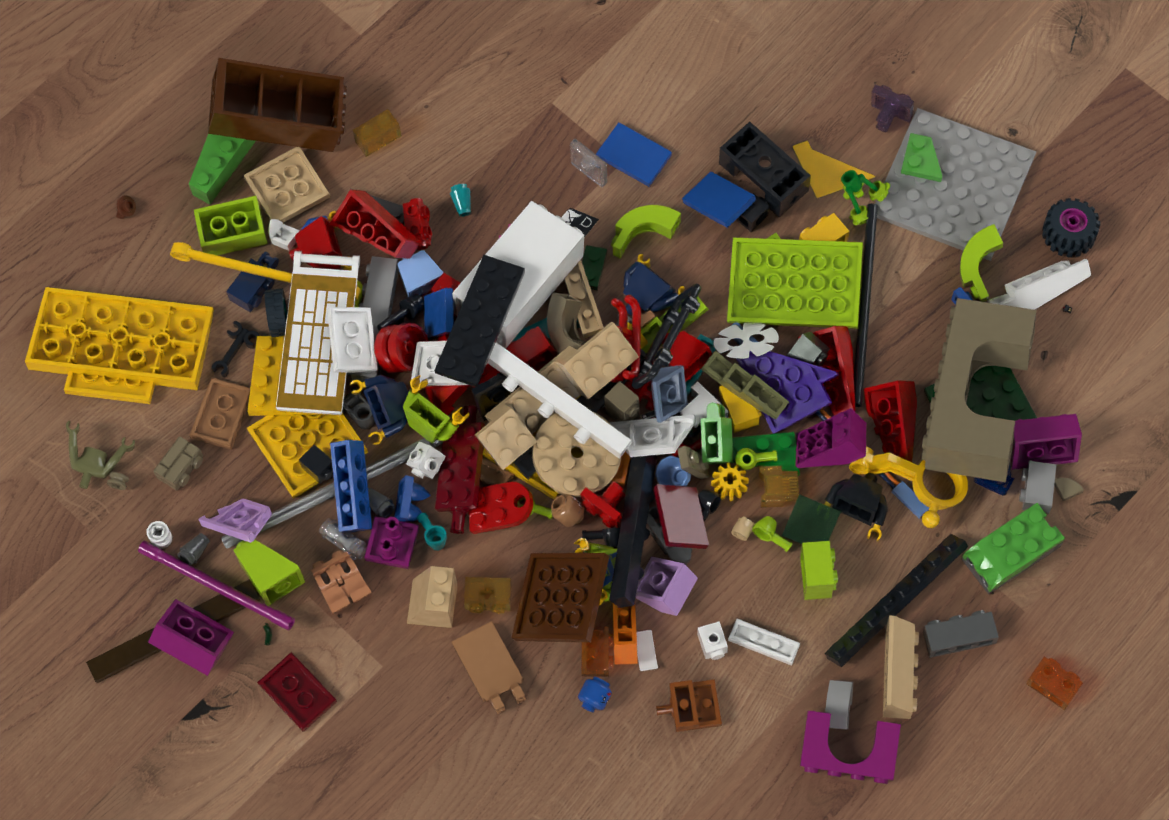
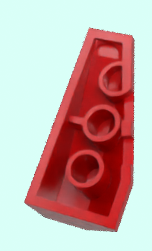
(840, 360)
(894, 414)

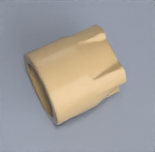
(742, 528)

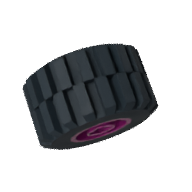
(1071, 227)

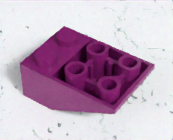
(832, 441)

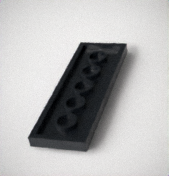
(480, 321)

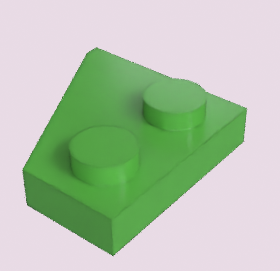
(921, 159)

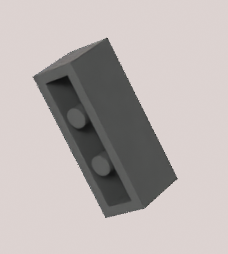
(960, 633)

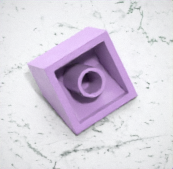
(665, 585)

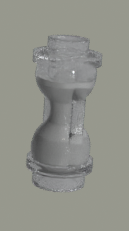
(343, 540)

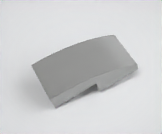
(838, 703)

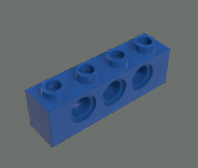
(351, 486)

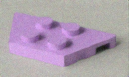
(240, 520)

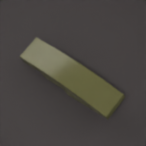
(744, 385)

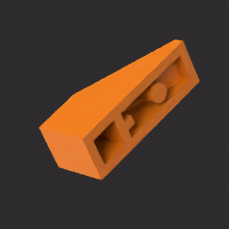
(625, 635)

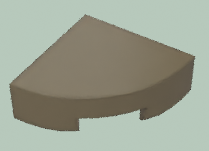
(1067, 488)

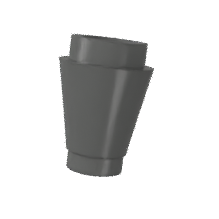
(380, 504)
(193, 549)

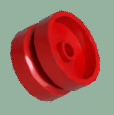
(397, 346)

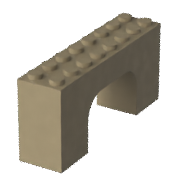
(956, 436)

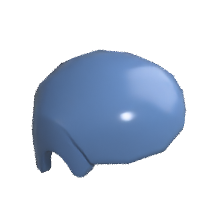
(670, 472)

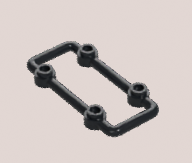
(689, 304)

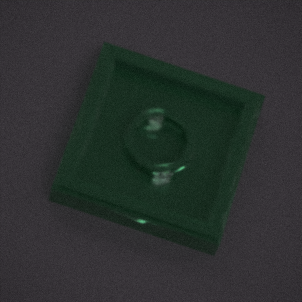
(811, 521)

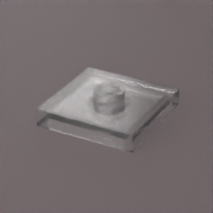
(588, 163)

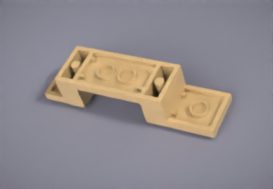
(572, 371)

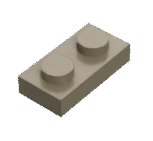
(692, 462)

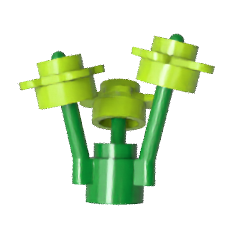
(853, 188)

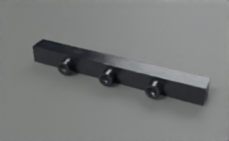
(633, 531)

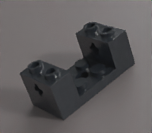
(781, 181)

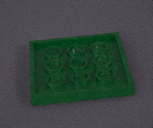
(995, 394)

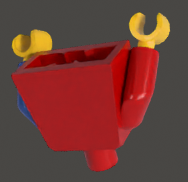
(319, 239)

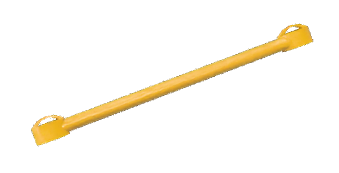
(184, 252)

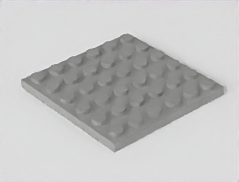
(976, 187)

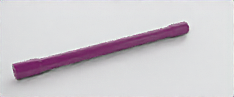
(275, 616)

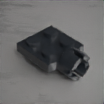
(490, 394)

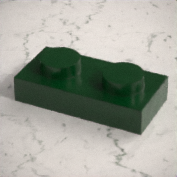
(593, 264)

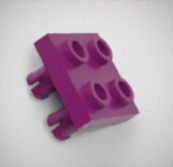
(391, 542)

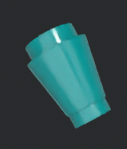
(461, 198)

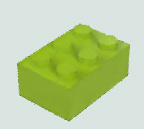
(230, 226)

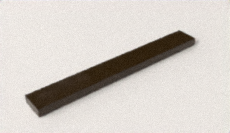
(139, 648)

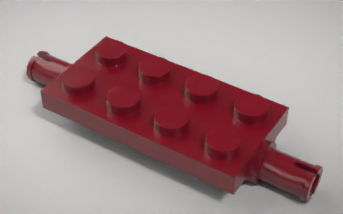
(460, 471)

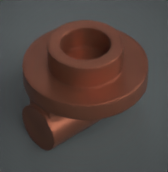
(125, 207)

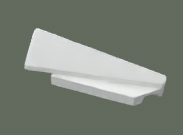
(1043, 285)

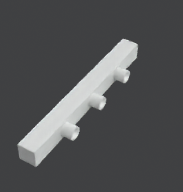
(558, 401)

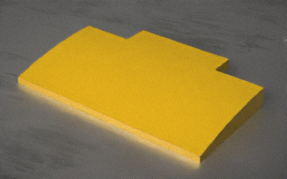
(119, 343)

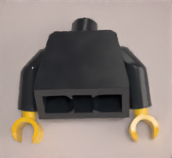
(861, 500)

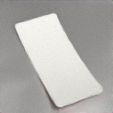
(646, 651)

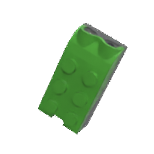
(1012, 548)

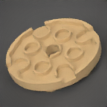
(563, 471)

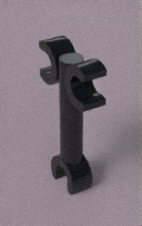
(240, 336)

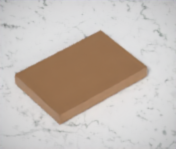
(221, 413)

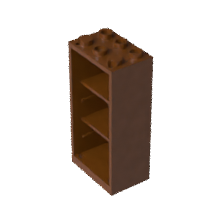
(277, 105)

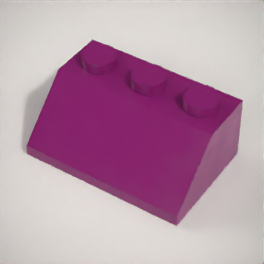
(1046, 440)
(190, 637)

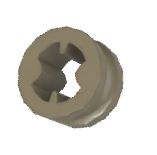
(117, 481)

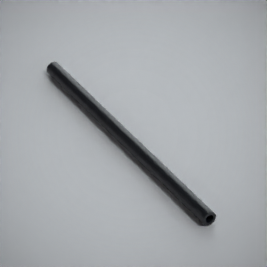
(864, 307)

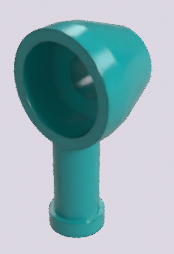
(434, 535)

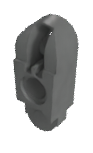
(676, 554)

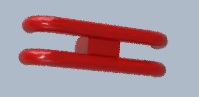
(632, 336)

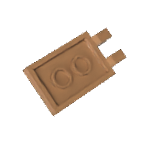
(489, 665)

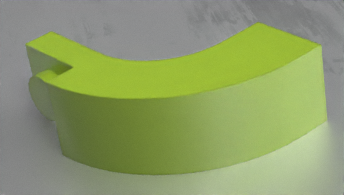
(644, 219)
(977, 248)

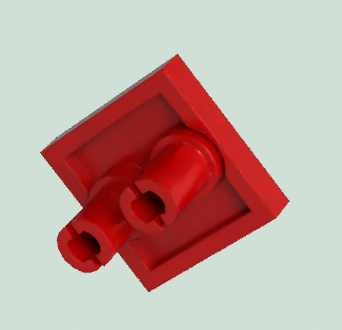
(605, 504)

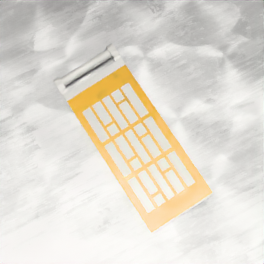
(307, 369)

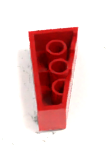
(532, 348)

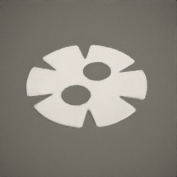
(743, 350)

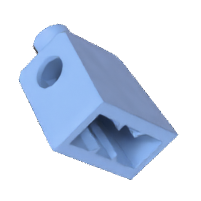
(418, 273)

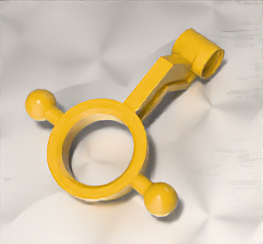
(891, 463)

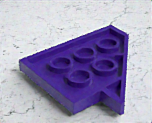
(795, 381)

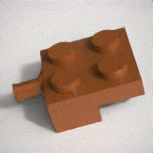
(692, 705)

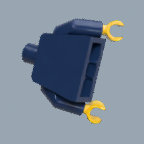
(648, 287)
(386, 404)

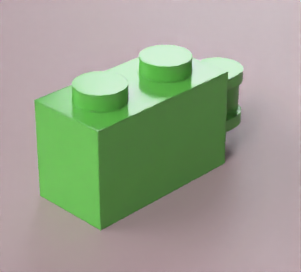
(716, 436)

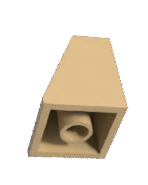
(433, 598)

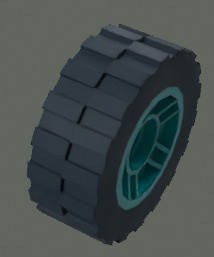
(276, 311)

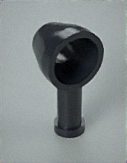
(709, 502)
(610, 536)

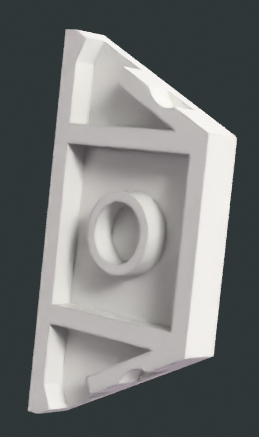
(655, 438)

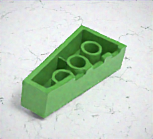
(216, 165)

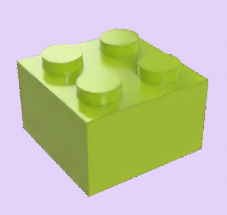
(817, 570)

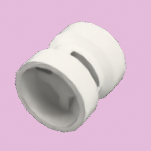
(161, 539)

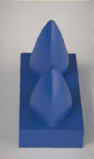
(408, 492)

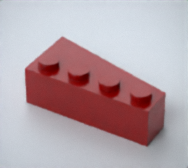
(374, 225)

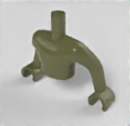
(92, 460)

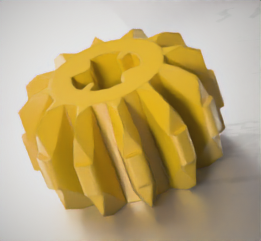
(738, 479)

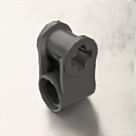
(355, 407)

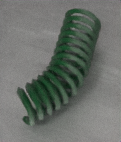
(268, 637)

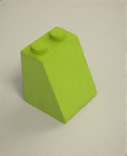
(268, 571)

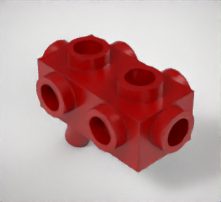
(417, 221)

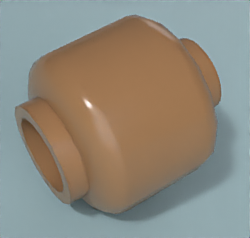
(567, 510)

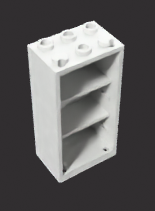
(547, 252)

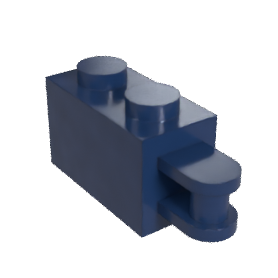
(249, 288)

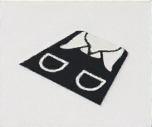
(580, 220)

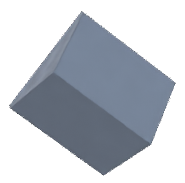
(669, 392)

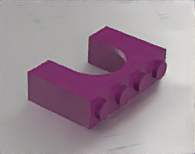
(878, 764)

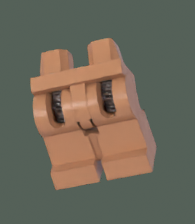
(336, 572)

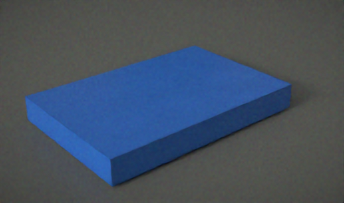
(634, 154)
(719, 199)
(438, 313)

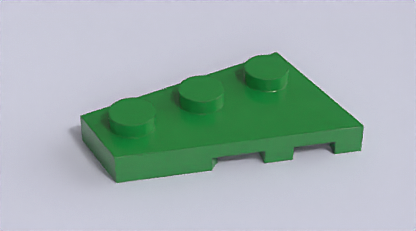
(781, 442)

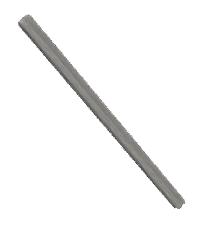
(329, 491)

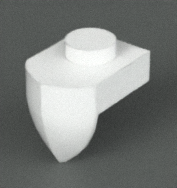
(281, 234)

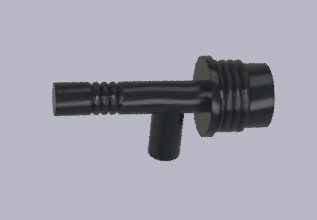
(408, 308)

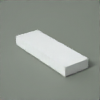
(764, 641)

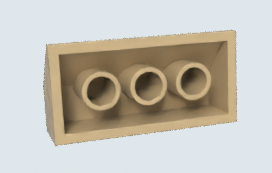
(899, 669)

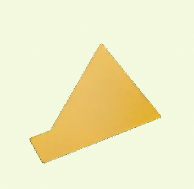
(824, 170)

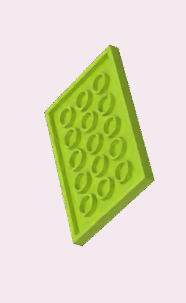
(795, 282)

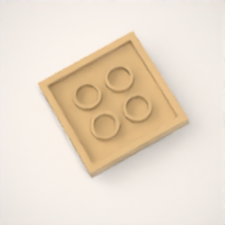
(287, 185)

